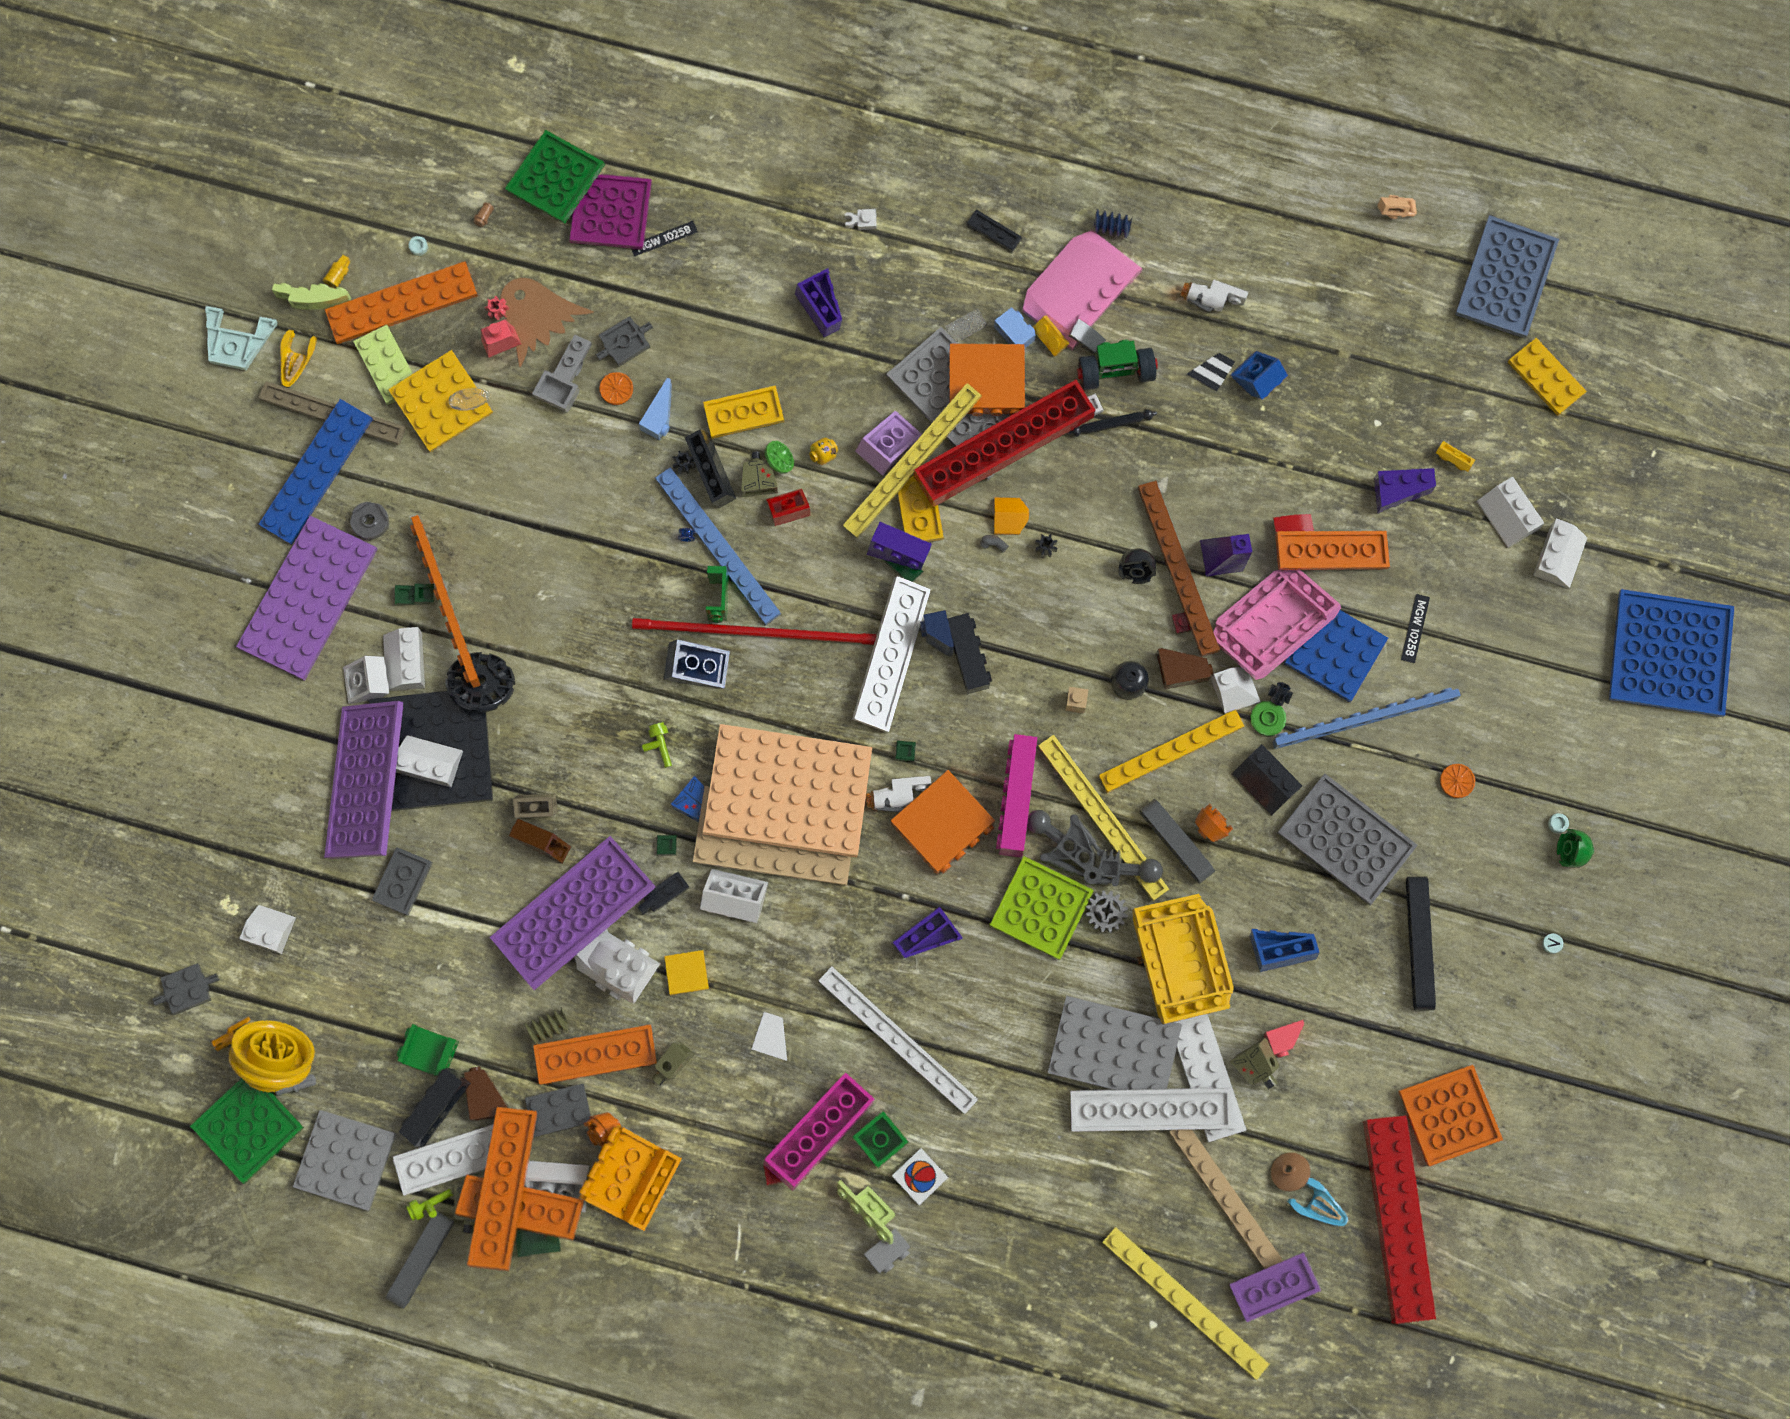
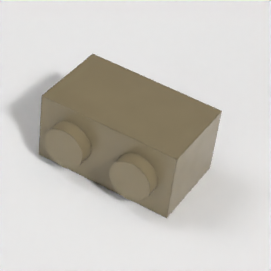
(535, 805)

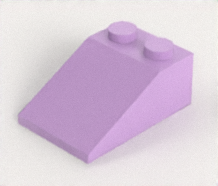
(888, 443)

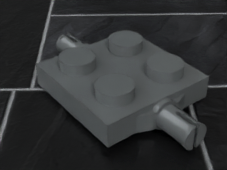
(624, 341)
(185, 989)

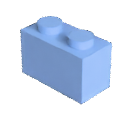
(1014, 329)

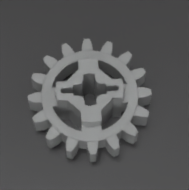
(1114, 913)

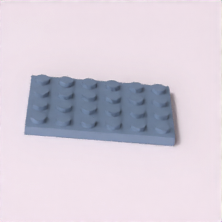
(1507, 277)

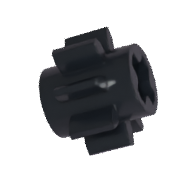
(686, 466)
(1043, 549)
(1280, 693)

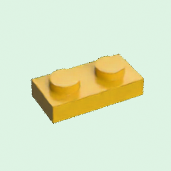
(1050, 336)
(1455, 456)

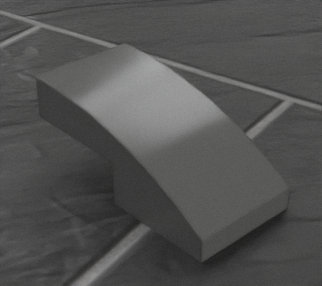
(1086, 336)

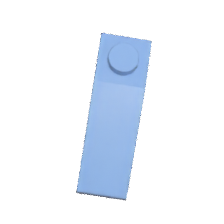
(657, 417)

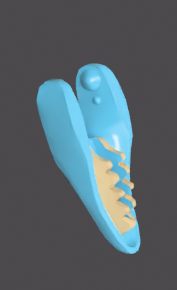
(1322, 1206)

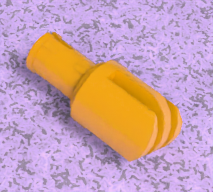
(226, 1039)

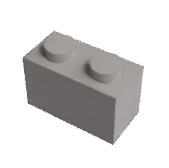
(883, 1254)

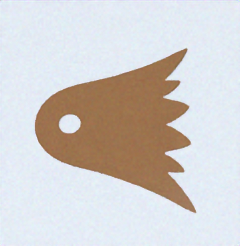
(536, 313)

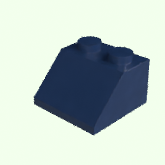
(937, 632)

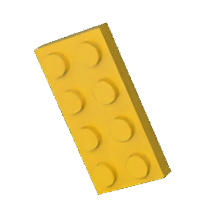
(1547, 376)
(743, 412)
(917, 513)

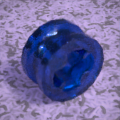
(686, 535)

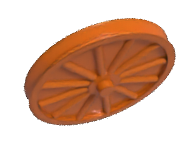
(616, 388)
(1457, 780)

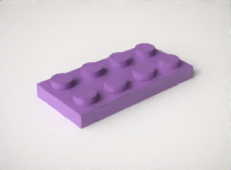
(1275, 1287)

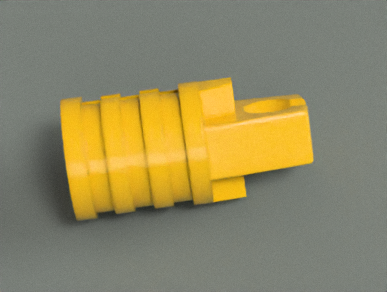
(337, 272)

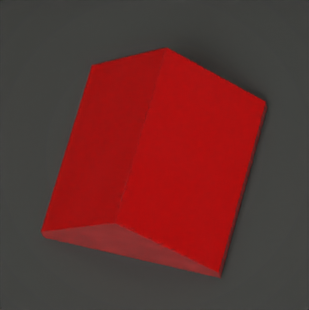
(788, 507)

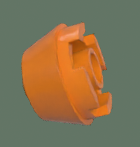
(1212, 824)
(600, 1127)

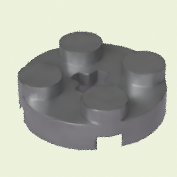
(371, 510)

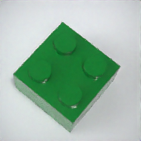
(880, 1140)

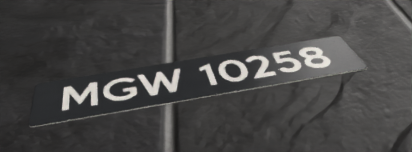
(667, 237)
(1415, 628)

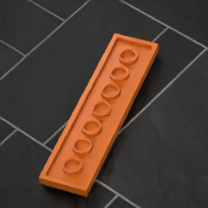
(401, 302)
(502, 1189)

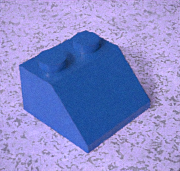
(1259, 374)

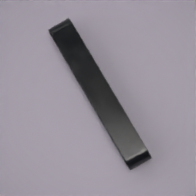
(1420, 943)

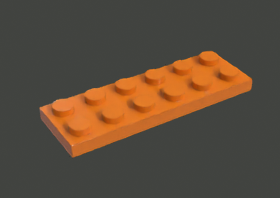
(1332, 550)
(595, 1054)
(539, 1210)

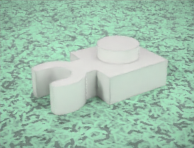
(864, 219)

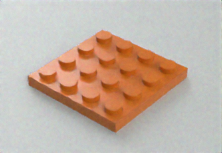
(1450, 1115)

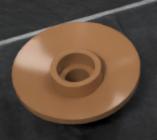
(1294, 1179)

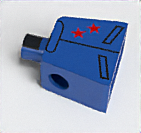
(690, 799)

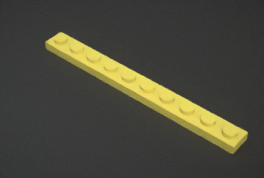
(911, 460)
(1098, 810)
(1186, 1303)

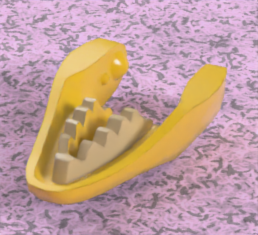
(291, 362)

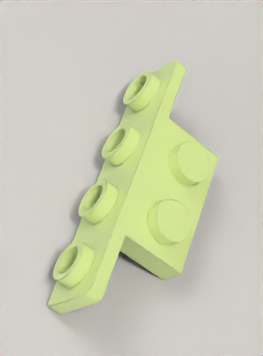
(871, 1208)

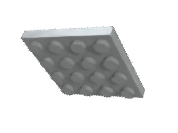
(344, 1160)

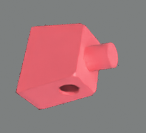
(499, 337)

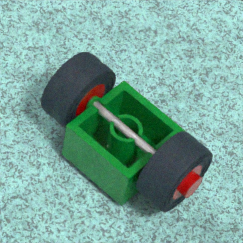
(1116, 361)

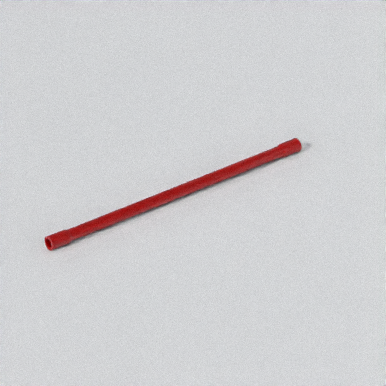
(648, 624)

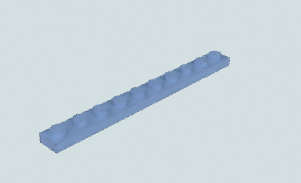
(718, 546)
(1373, 715)

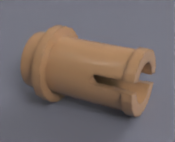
(484, 213)

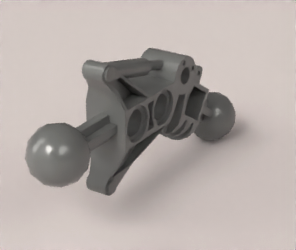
(1110, 865)

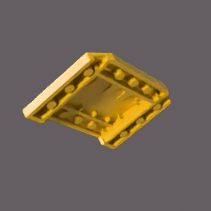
(1183, 958)

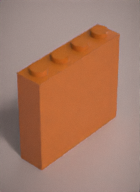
(994, 372)
(943, 823)

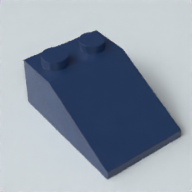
(696, 664)

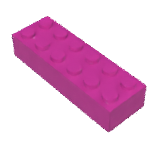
(1017, 798)
(818, 1131)

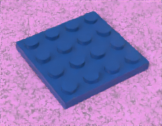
(1339, 655)

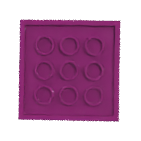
(613, 212)

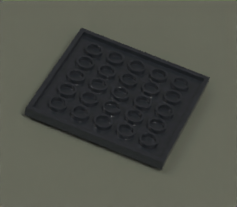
(441, 721)

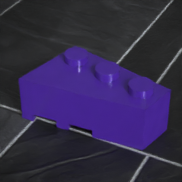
(820, 303)
(1401, 486)
(898, 547)
(926, 934)

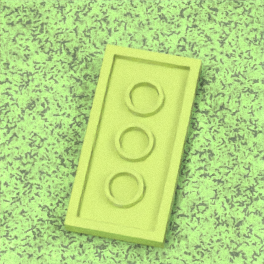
(383, 360)

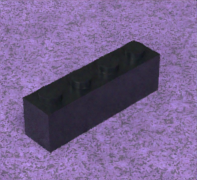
(710, 468)
(968, 654)
(434, 1107)

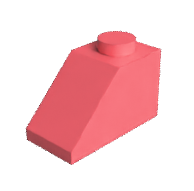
(1284, 1038)

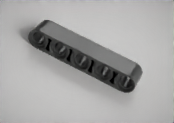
(1177, 841)
(420, 1260)

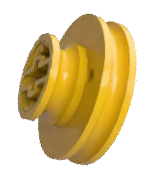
(271, 1055)

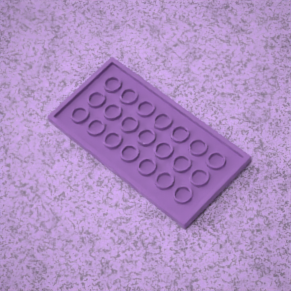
(307, 598)
(364, 780)
(572, 912)

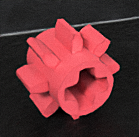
(498, 313)

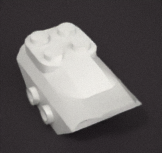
(616, 966)

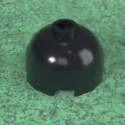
(1137, 566)
(1129, 680)

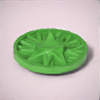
(779, 457)
(1268, 718)

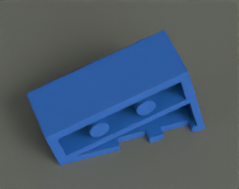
(1282, 949)

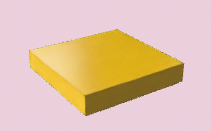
(686, 972)

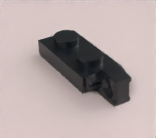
(664, 893)

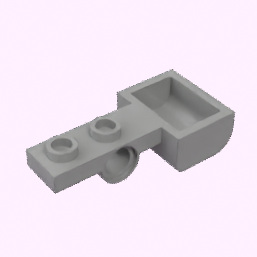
(558, 387)

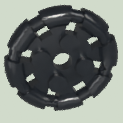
(487, 689)

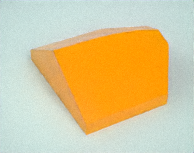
(1009, 516)

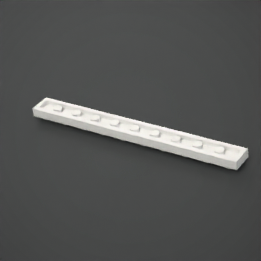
(898, 1040)

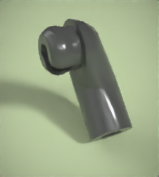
(993, 540)

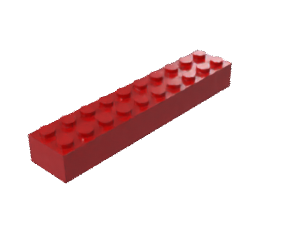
(1004, 443)
(1399, 1220)

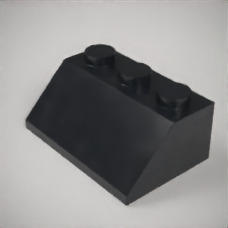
(1266, 779)

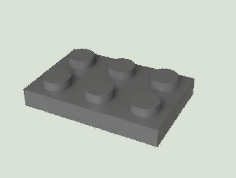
(402, 881)
(559, 1109)

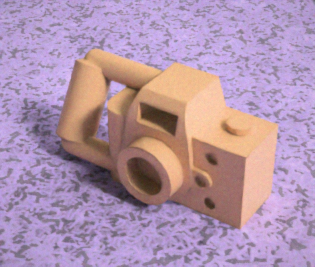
(1397, 206)

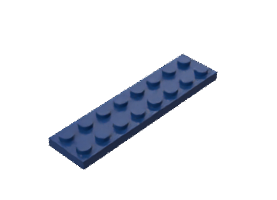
(315, 471)

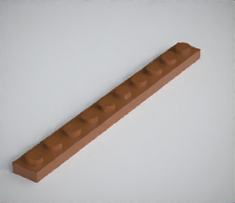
(1178, 569)

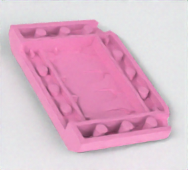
(1080, 283)
(1274, 621)

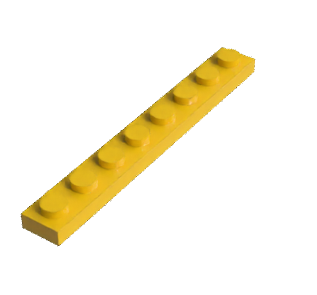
(1171, 751)

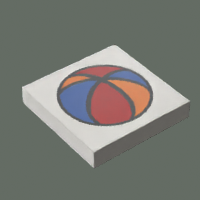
(920, 1176)

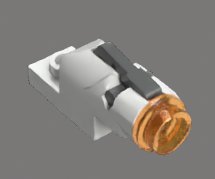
(1212, 298)
(899, 796)

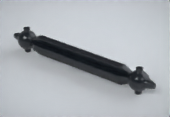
(1113, 422)

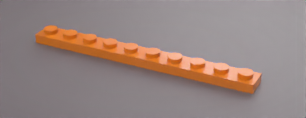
(446, 607)

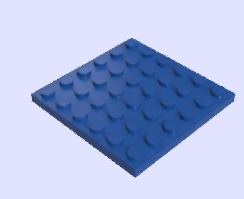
(1671, 653)

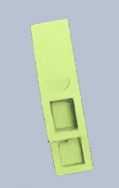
(318, 297)

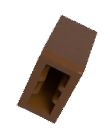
(1182, 669)
(540, 840)
(482, 1095)

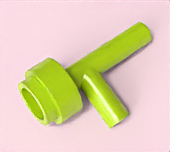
(658, 730)
(415, 1209)

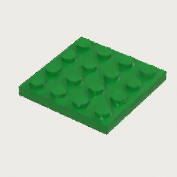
(555, 176)
(247, 1129)

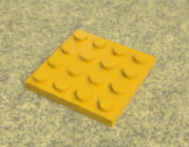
(425, 401)

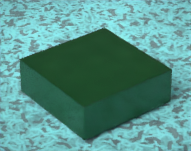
(905, 751)
(666, 845)

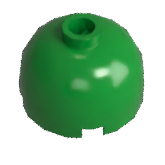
(1574, 848)

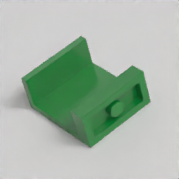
(718, 575)
(427, 1050)

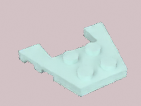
(234, 347)

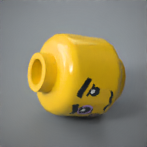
(823, 451)

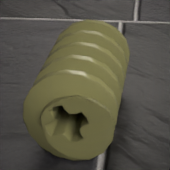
(547, 1026)

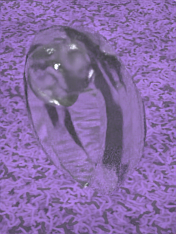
(468, 399)

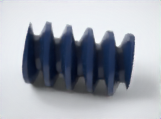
(1112, 224)

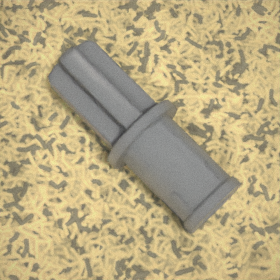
(308, 1082)

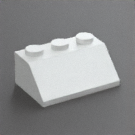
(1510, 512)
(1560, 554)
(404, 659)
(428, 761)
(733, 895)
(557, 1178)

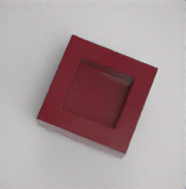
(1180, 623)

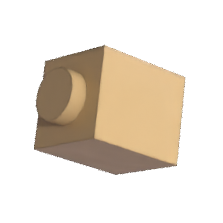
(1076, 700)

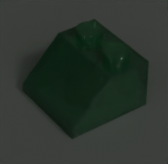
(535, 1244)

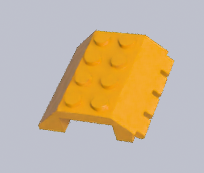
(629, 1177)

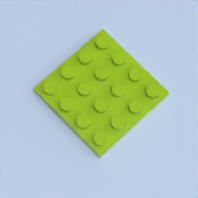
(1041, 908)

